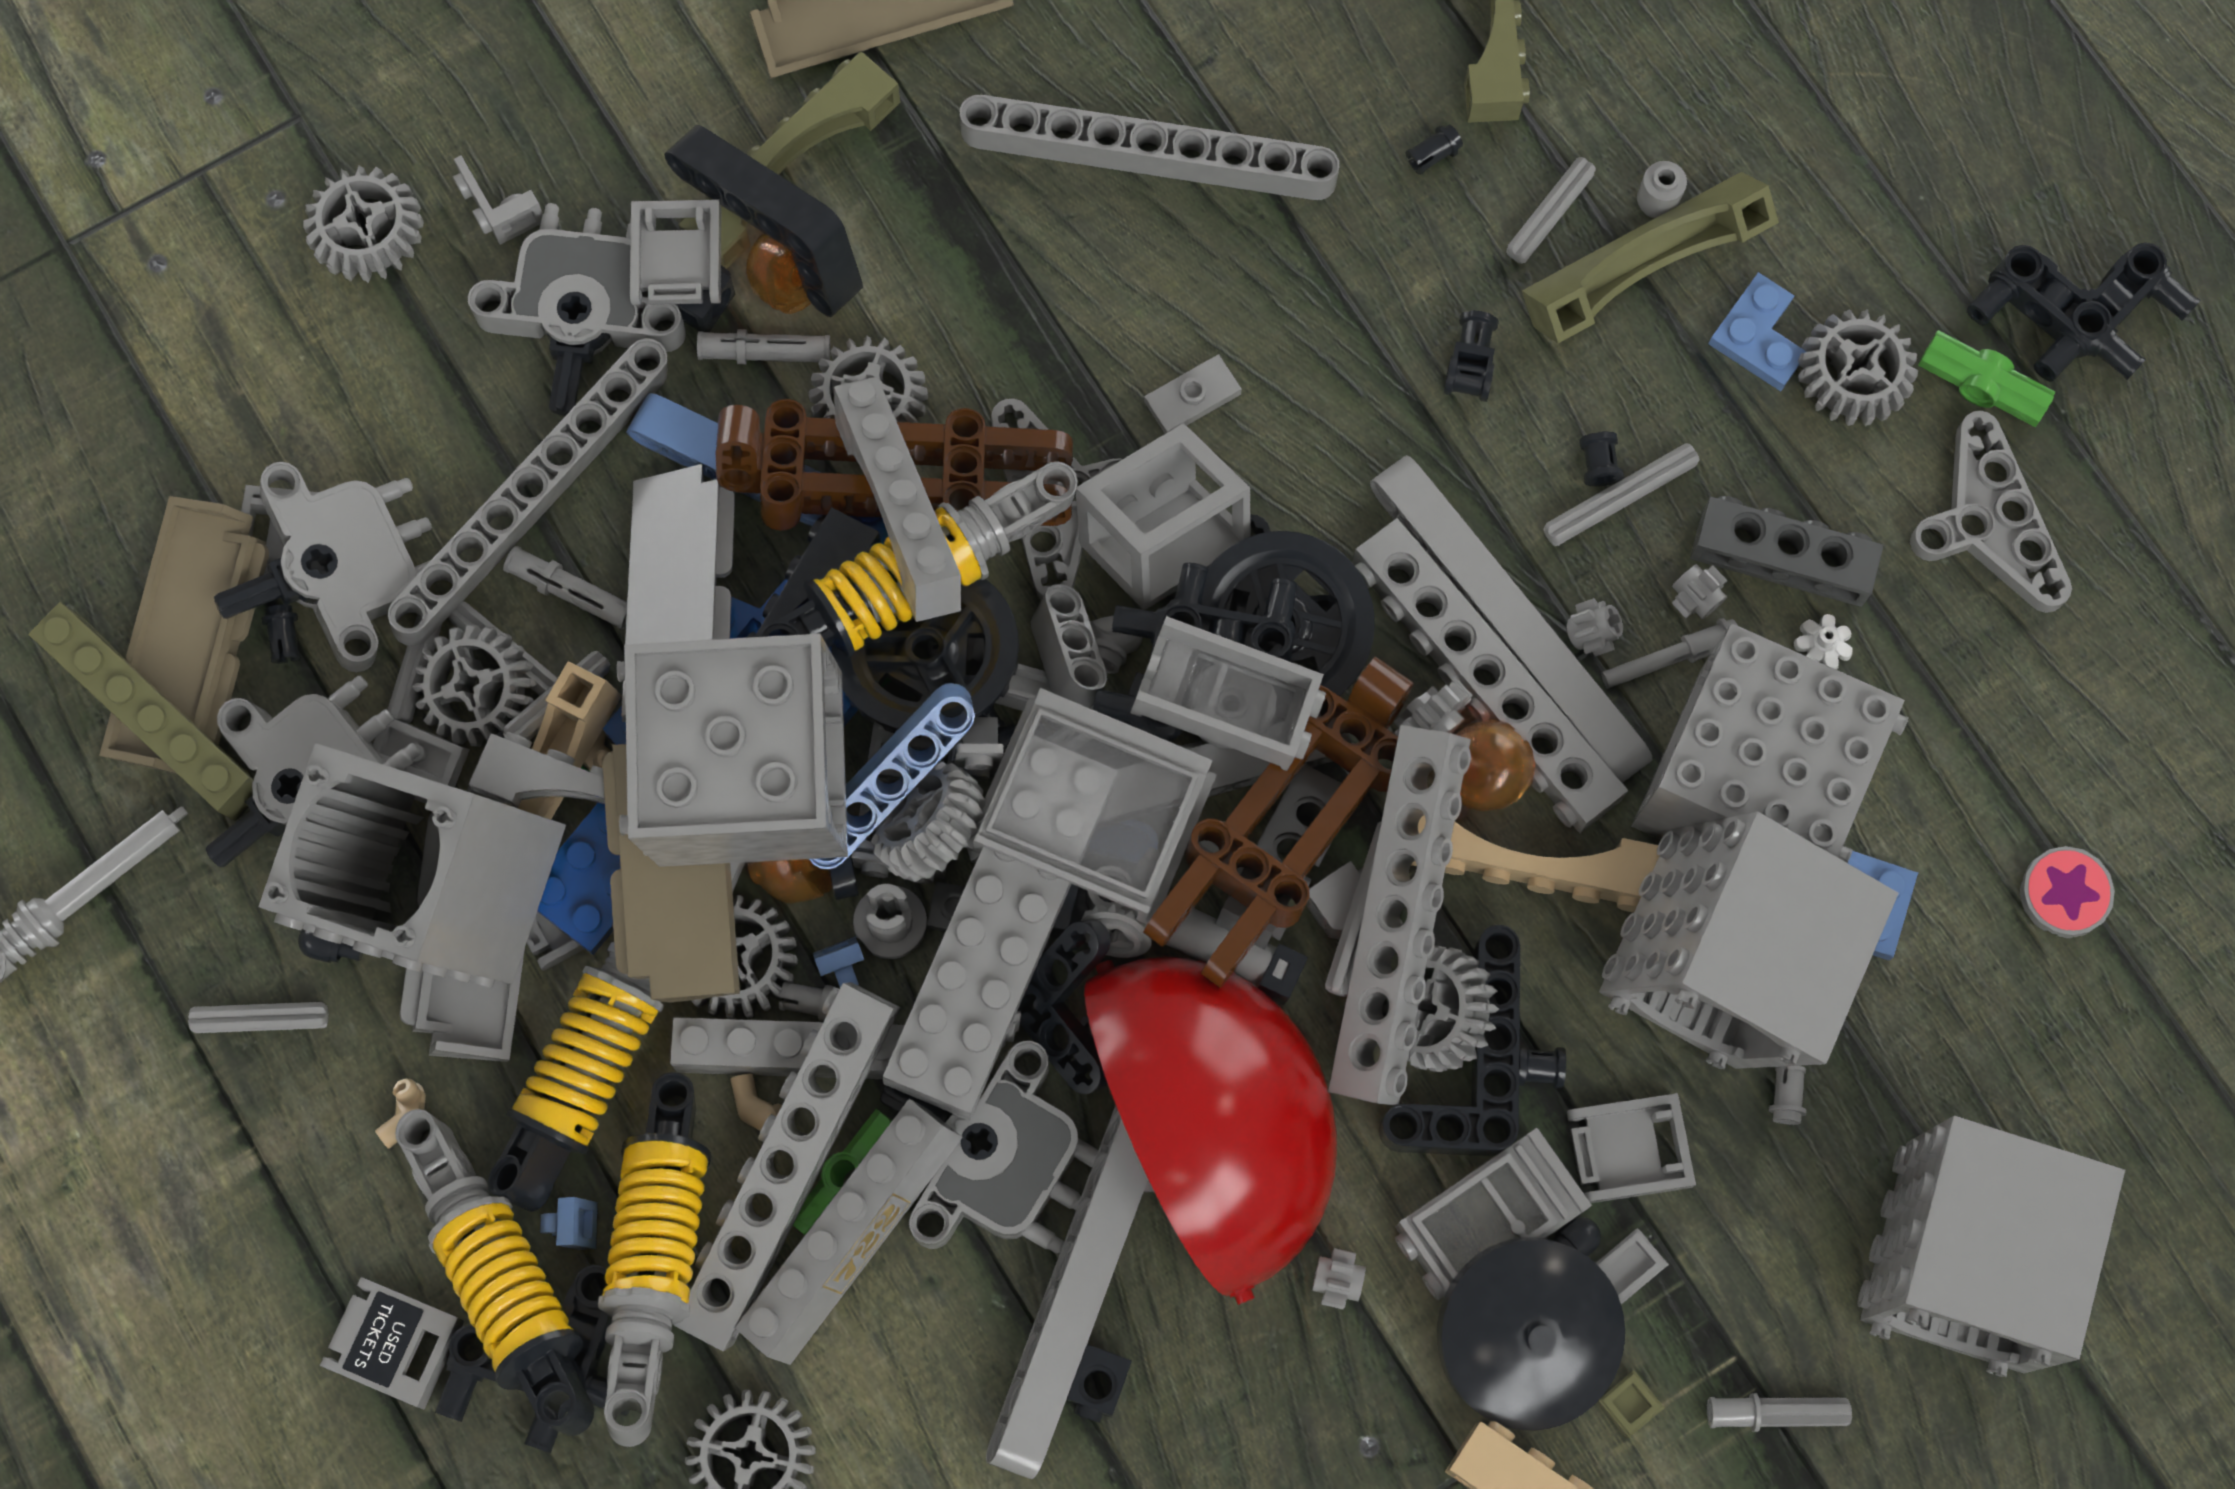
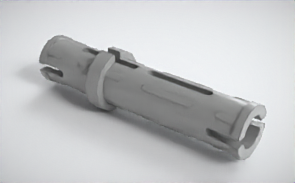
(762, 347)
(552, 579)

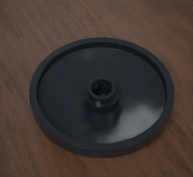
(1531, 1333)

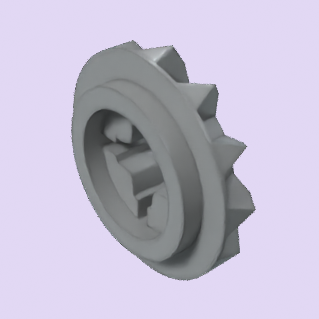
(1129, 938)

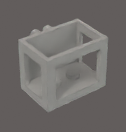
(1155, 515)

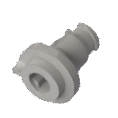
(895, 936)

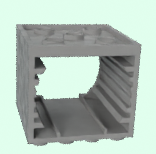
(1771, 739)
(734, 750)
(343, 848)
(1748, 943)
(1991, 1246)

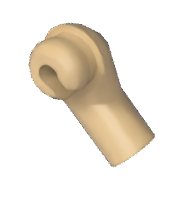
(750, 1108)

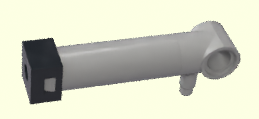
(1270, 970)

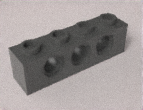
(1763, 559)
(1303, 798)

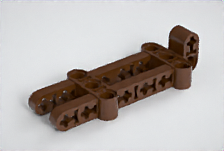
(754, 461)
(1367, 716)

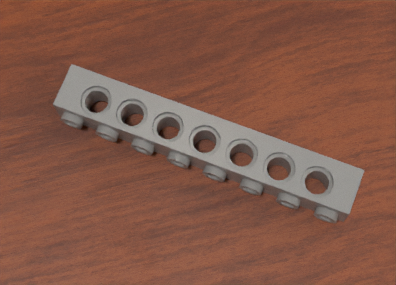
(1398, 549)
(1388, 893)
(872, 1019)

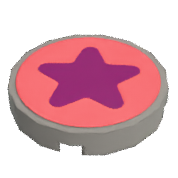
(2067, 892)

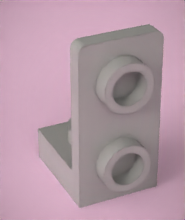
(510, 219)
(979, 749)

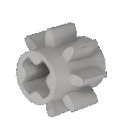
(1699, 591)
(1594, 627)
(1338, 1278)

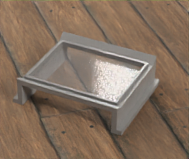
(1094, 802)

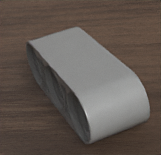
(1068, 646)

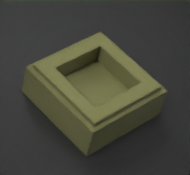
(1630, 1404)

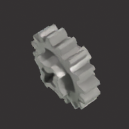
(1436, 709)

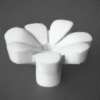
(1824, 641)

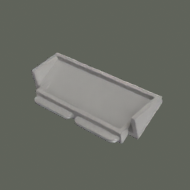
(676, 554)
(462, 1016)

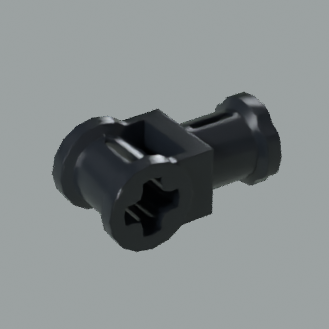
(1471, 362)

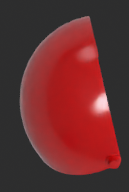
(1218, 1112)

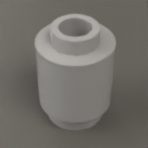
(1661, 188)

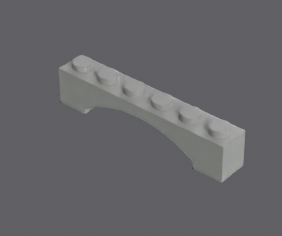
(920, 548)
(514, 773)

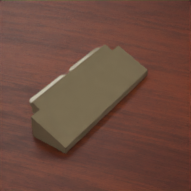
(818, 31)
(178, 632)
(668, 919)

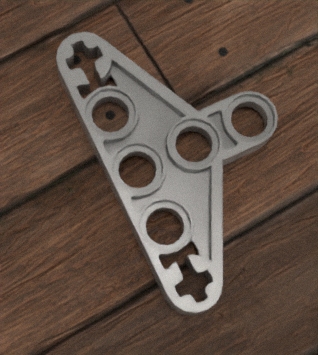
(1067, 534)
(2000, 542)

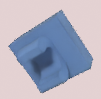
(839, 959)
(573, 1223)

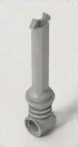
(42, 920)

